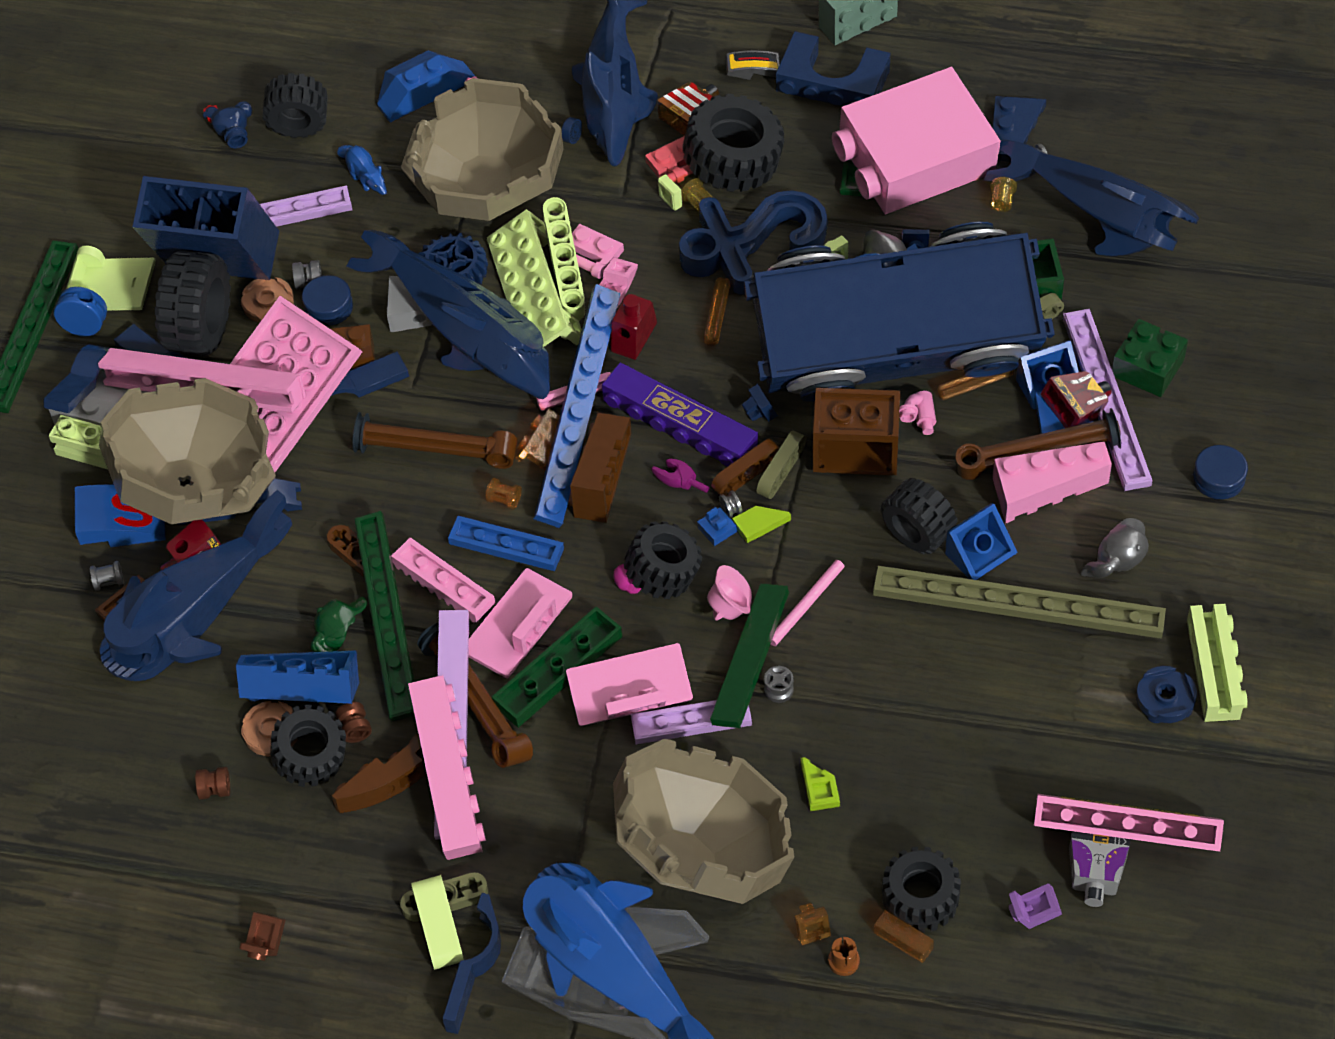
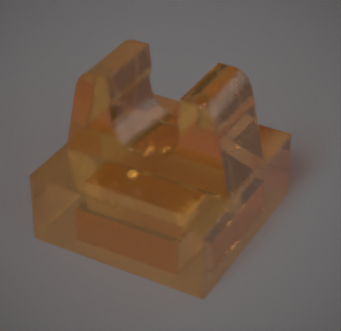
(812, 924)

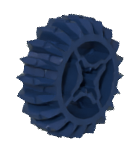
(459, 255)

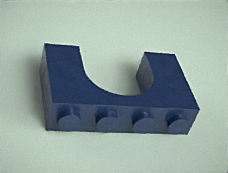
(798, 78)

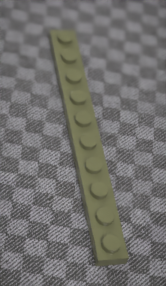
(1020, 602)

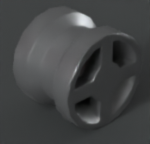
(781, 677)

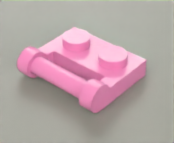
(595, 247)

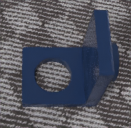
(917, 237)

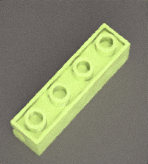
(77, 441)
(1216, 663)

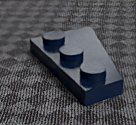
(1015, 119)

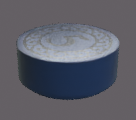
(571, 130)

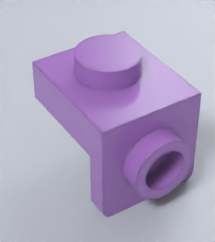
(1035, 906)

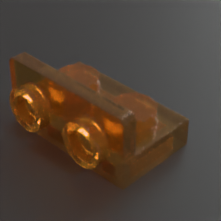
(539, 443)

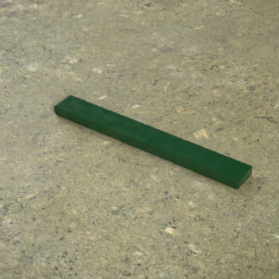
(34, 319)
(386, 614)

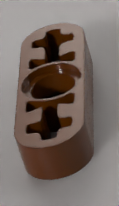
(745, 468)
(339, 546)

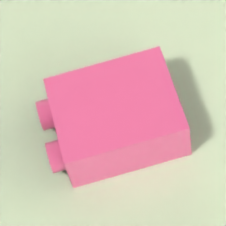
(916, 141)

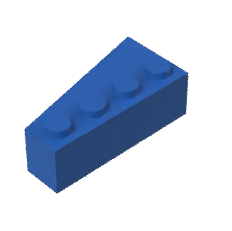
(299, 676)

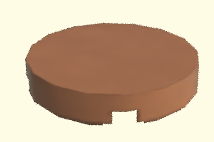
(262, 294)
(260, 723)

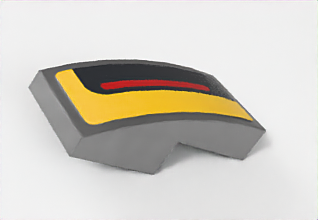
(745, 63)

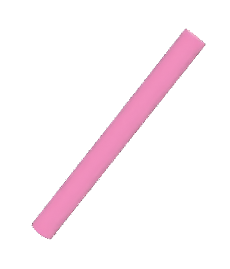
(805, 603)

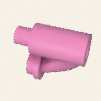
(919, 407)

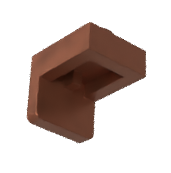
(263, 936)

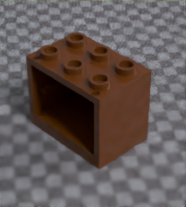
(856, 431)

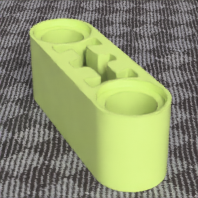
(437, 922)

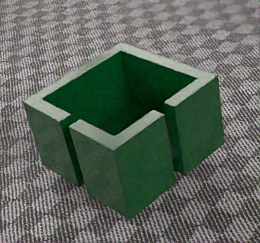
(1048, 269)
(1149, 358)

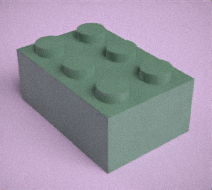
(847, 18)

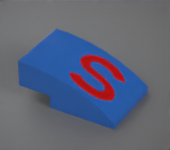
(105, 518)

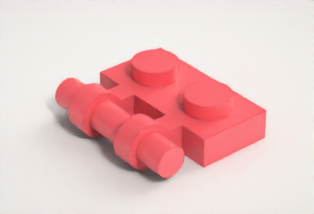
(669, 161)

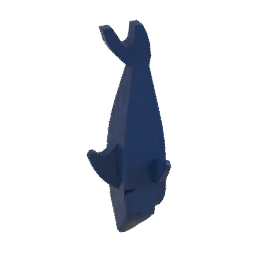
(478, 323)

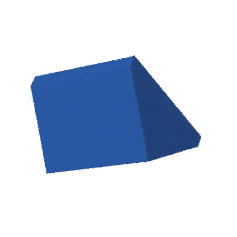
(1041, 365)
(979, 543)

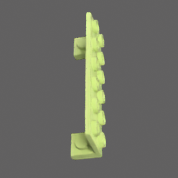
(528, 279)

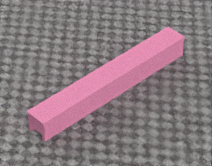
(145, 370)

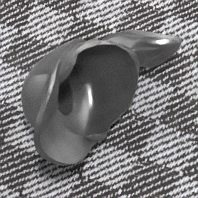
(1119, 550)

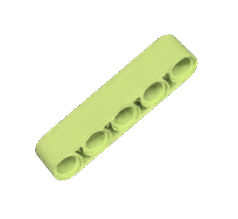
(563, 248)

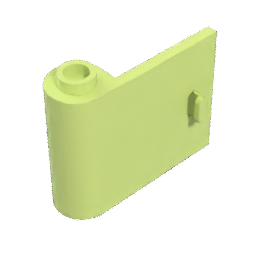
(118, 280)

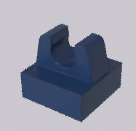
(758, 405)

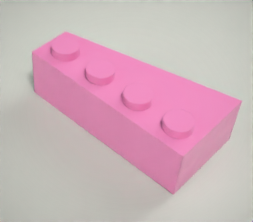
(1048, 477)

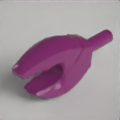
(683, 477)

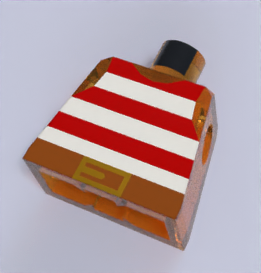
(677, 105)

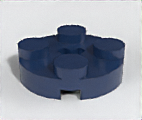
(1166, 710)

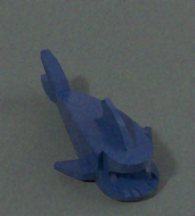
(1128, 211)
(174, 607)

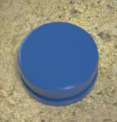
(80, 311)

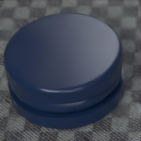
(327, 300)
(1220, 472)

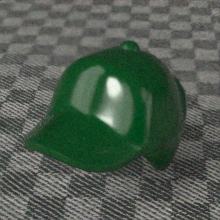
(333, 622)

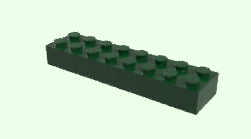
(547, 673)

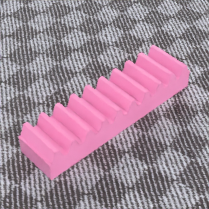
(442, 579)

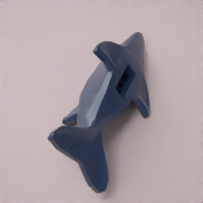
(611, 83)

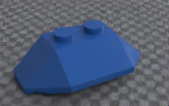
(419, 82)

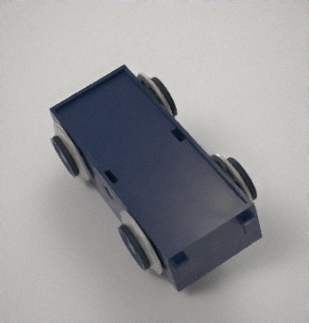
(900, 313)

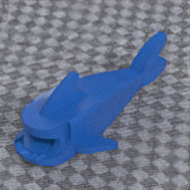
(598, 941)

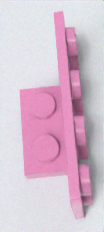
(517, 622)
(629, 684)

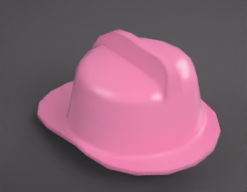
(729, 594)

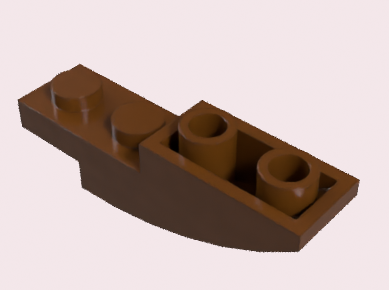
(379, 781)

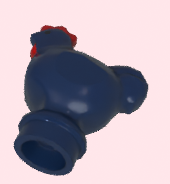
(230, 122)

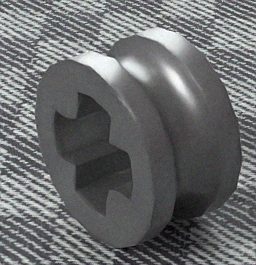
(730, 504)

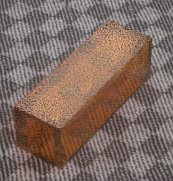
(903, 936)

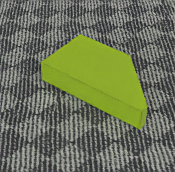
(759, 521)
(820, 787)

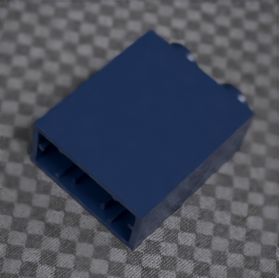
(207, 220)

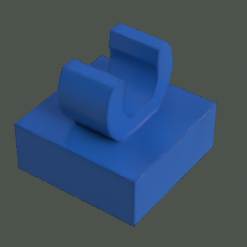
(716, 526)

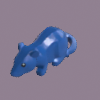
(361, 167)

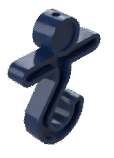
(720, 244)

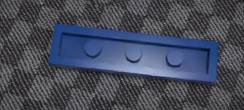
(506, 543)

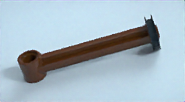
(1094, 432)
(496, 449)
(507, 745)

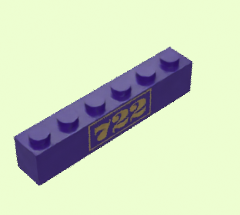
(678, 415)

